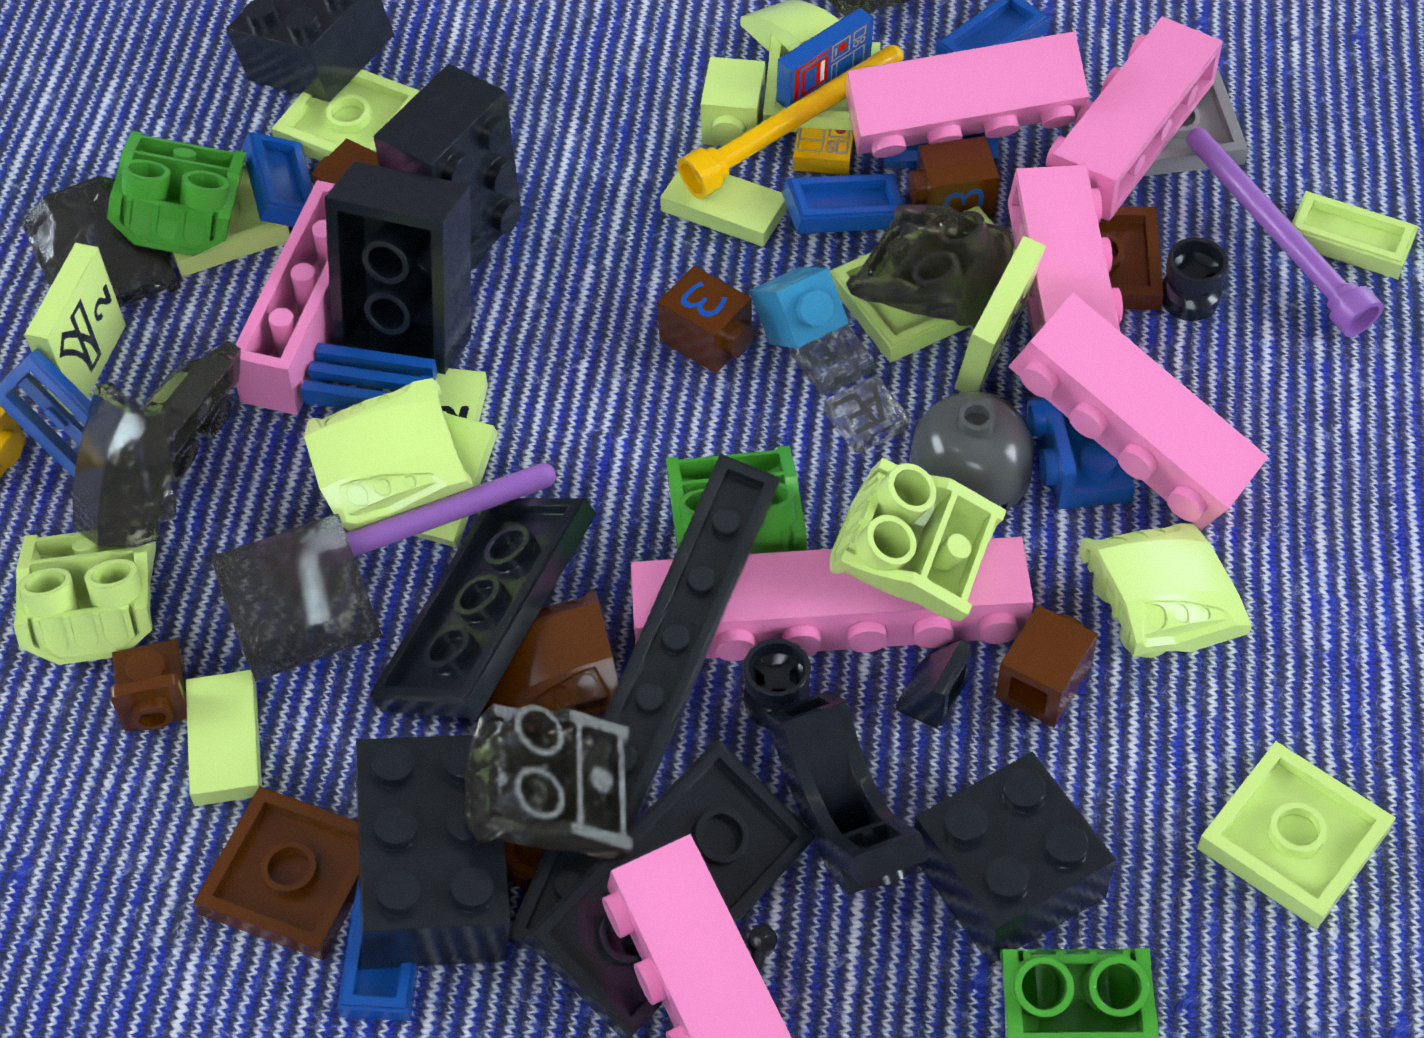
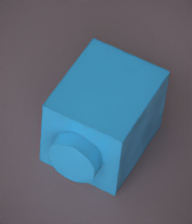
(799, 307)

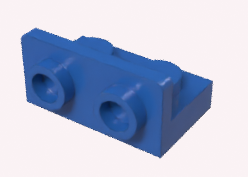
(1073, 464)

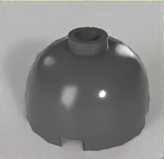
(977, 444)

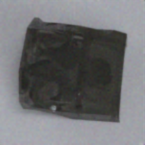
(80, 217)
(935, 263)
(196, 401)
(122, 472)
(296, 597)
(548, 781)

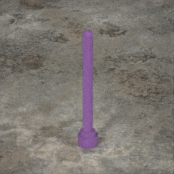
(1351, 306)
(451, 508)

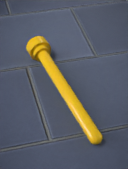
(706, 169)

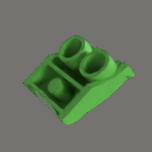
(174, 194)
(784, 524)
(1078, 993)

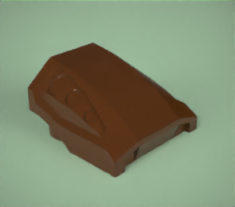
(562, 662)

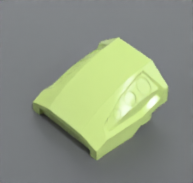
(385, 455)
(916, 537)
(1165, 590)
(81, 597)

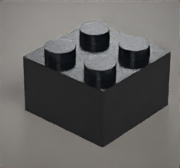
(309, 42)
(1013, 857)

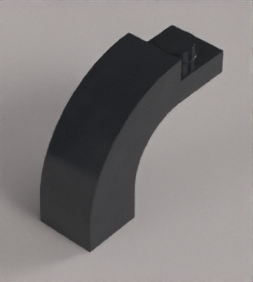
(838, 797)

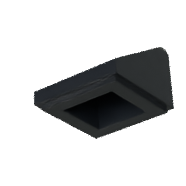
(936, 684)

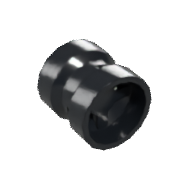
(1194, 278)
(774, 676)

